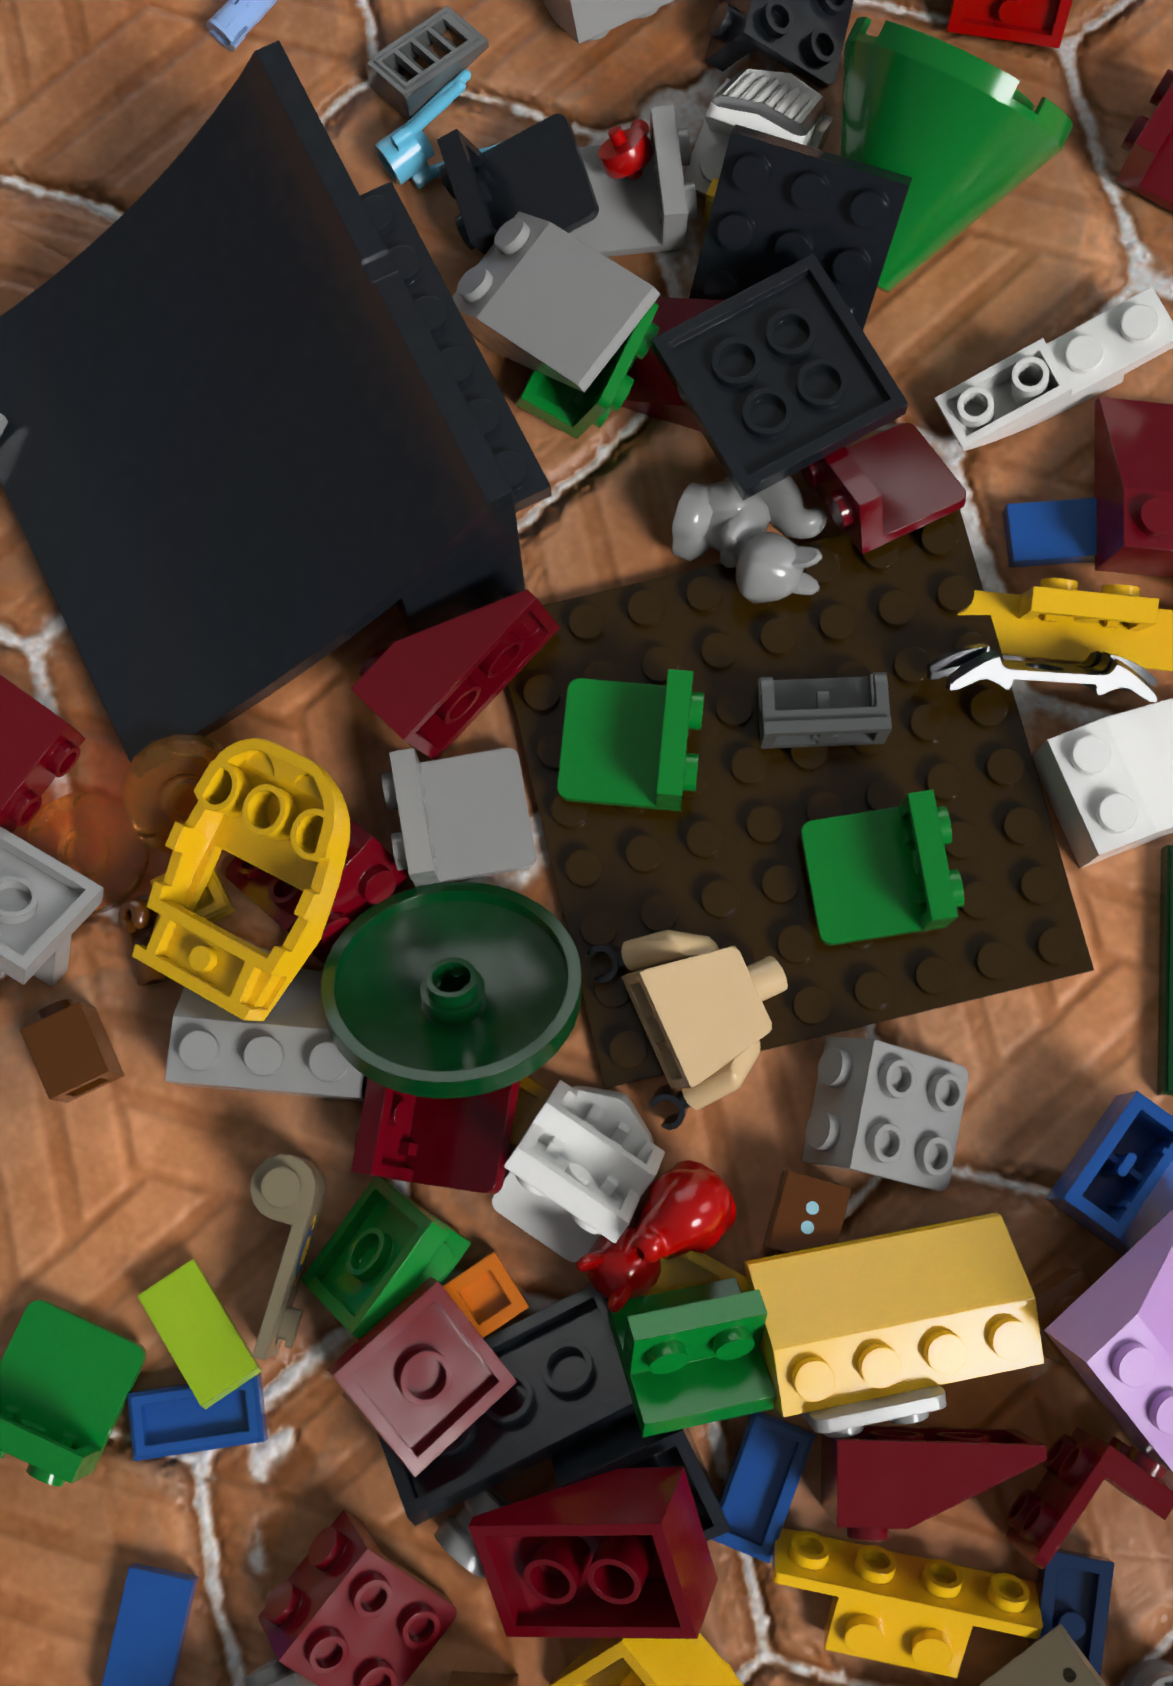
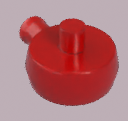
(626, 151)

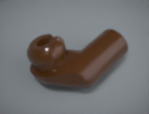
(140, 922)

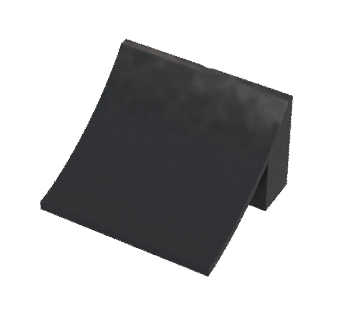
(254, 425)

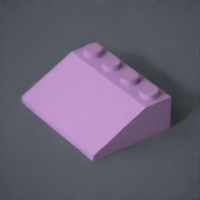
(1123, 1342)

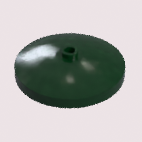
(451, 989)

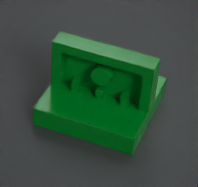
(381, 1257)
(693, 1355)

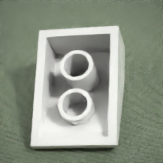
(1112, 781)

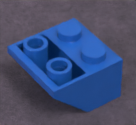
(1121, 1173)

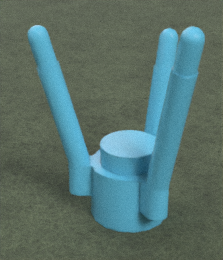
(407, 148)

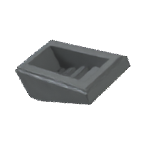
(401, 54)

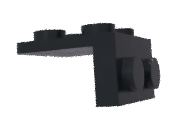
(795, 33)
(528, 173)

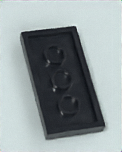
(563, 1394)

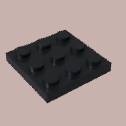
(793, 201)
(779, 376)

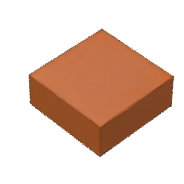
(487, 1294)

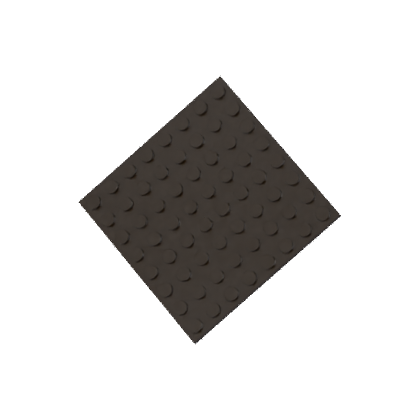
(735, 850)

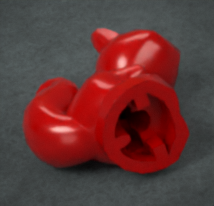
(685, 1213)

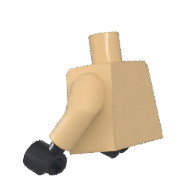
(697, 1011)

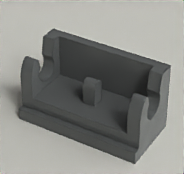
(823, 711)

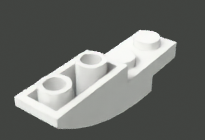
(1057, 374)

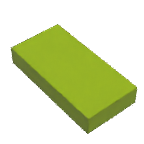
(199, 1334)

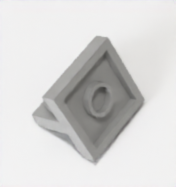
(39, 910)

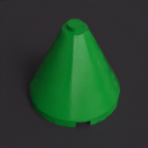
(947, 125)

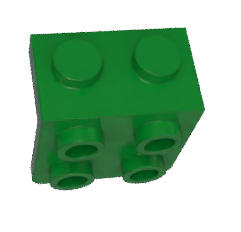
(575, 410)
(630, 742)
(882, 871)
(63, 1391)

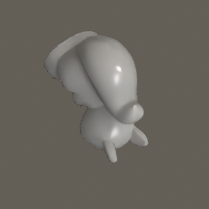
(765, 562)

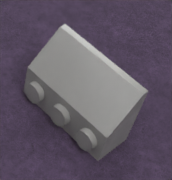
(279, 1055)

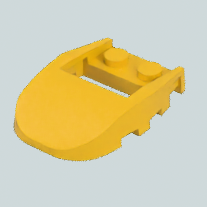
(277, 816)

